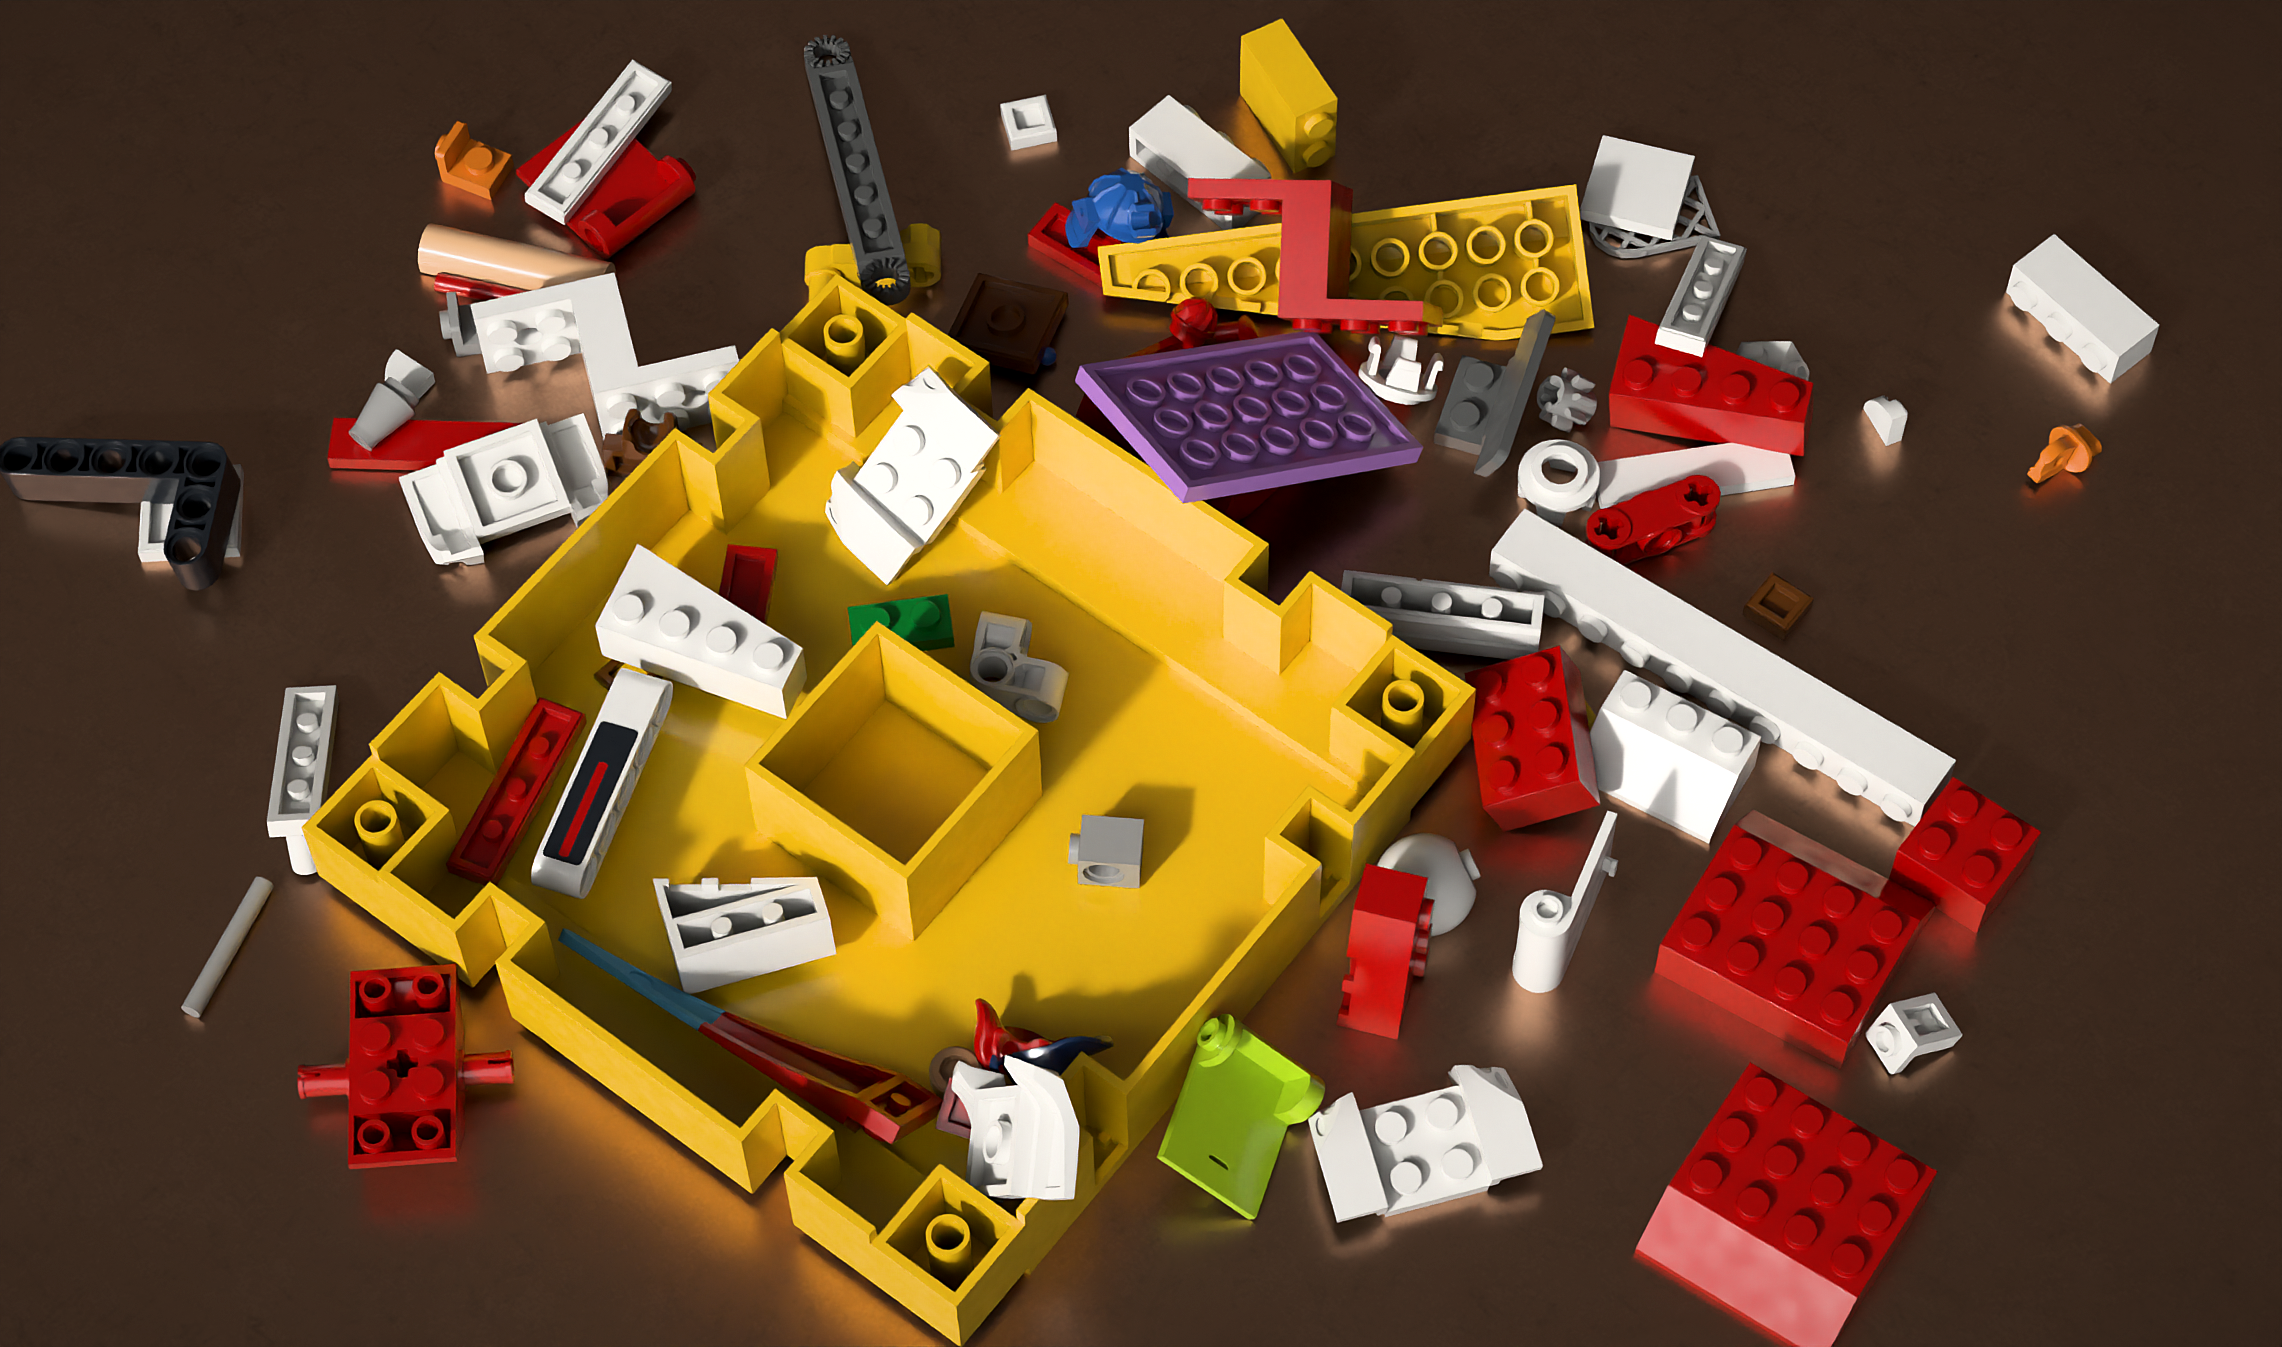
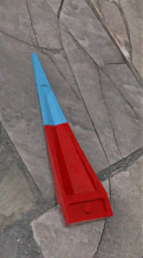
(843, 1088)

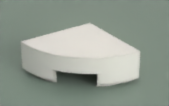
(409, 373)
(1887, 417)

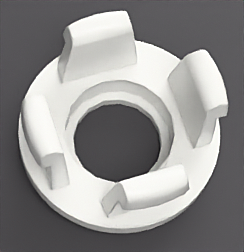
(1399, 375)
(1557, 499)

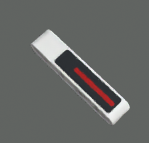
(602, 783)

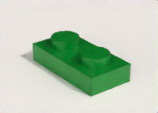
(920, 621)

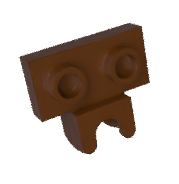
(637, 441)

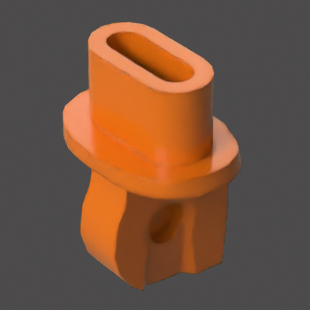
(2067, 449)

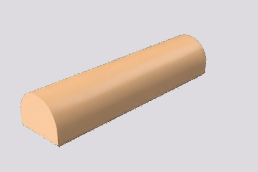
(502, 260)

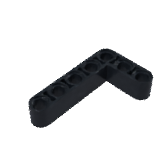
(182, 473)

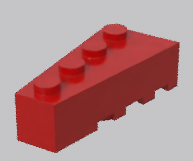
(1707, 396)

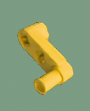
(921, 251)

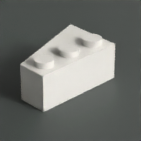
(743, 929)

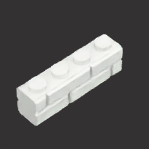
(1452, 614)

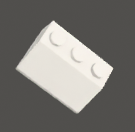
(1670, 756)

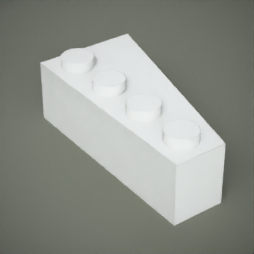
(698, 638)

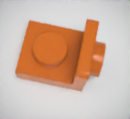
(471, 163)

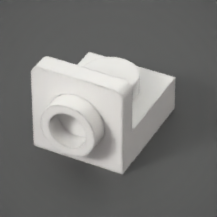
(1911, 1030)

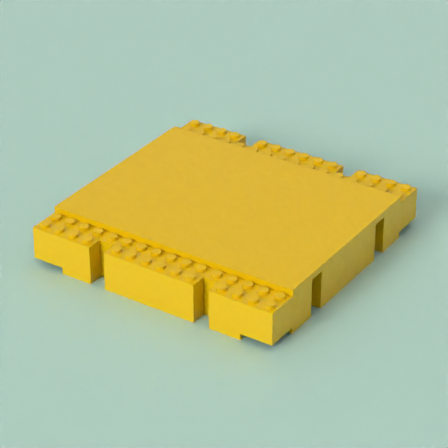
(938, 822)

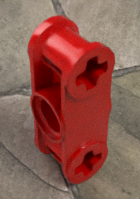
(1655, 520)

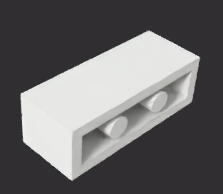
(1180, 146)
(2082, 309)

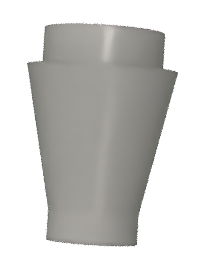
(384, 412)

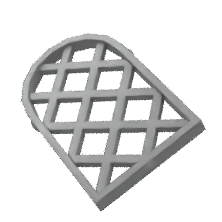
(1654, 248)

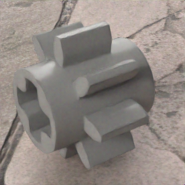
(1566, 400)

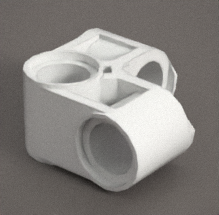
(1027, 684)

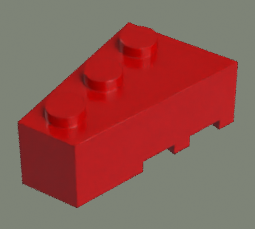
(1386, 949)

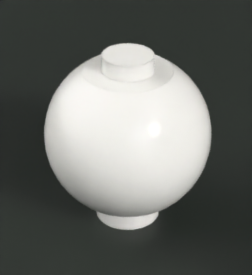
(1448, 875)

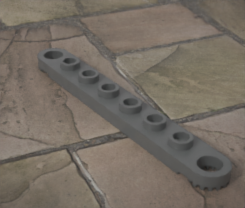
(857, 170)

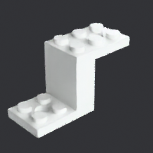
(591, 320)

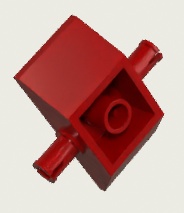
(405, 1068)

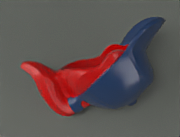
(995, 1041)

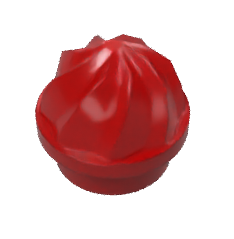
(1193, 321)

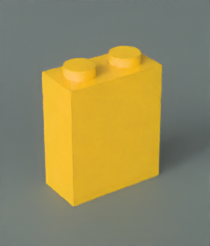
(1288, 96)

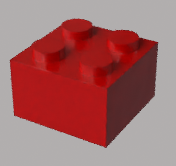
(1965, 854)

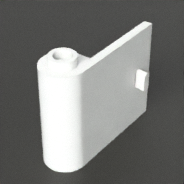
(1554, 922)

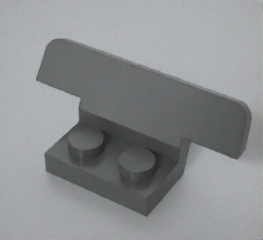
(1491, 398)

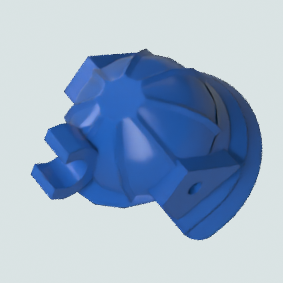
(1123, 207)

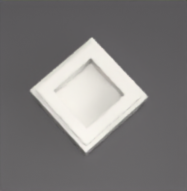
(1028, 122)

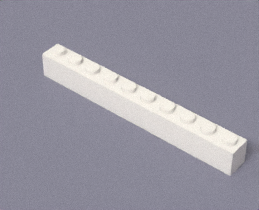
(1722, 669)

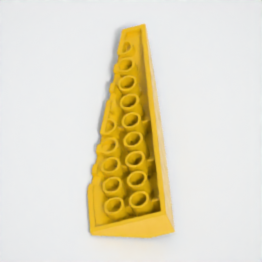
(1475, 257)

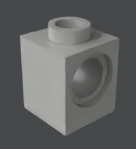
(1108, 851)

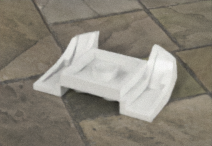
(911, 477)
(505, 486)
(1020, 1134)
(1424, 1145)

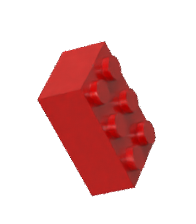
(1532, 739)

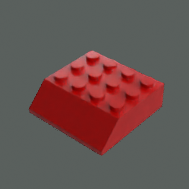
(1792, 937)
(1785, 1211)

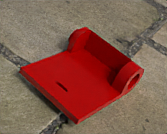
(627, 198)

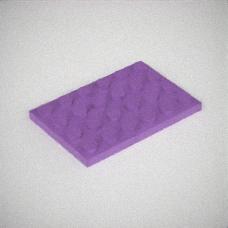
(1247, 415)

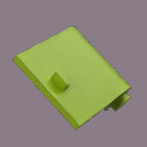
(1236, 1112)

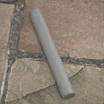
(227, 947)

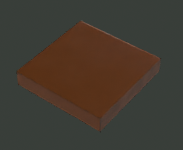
(1009, 321)

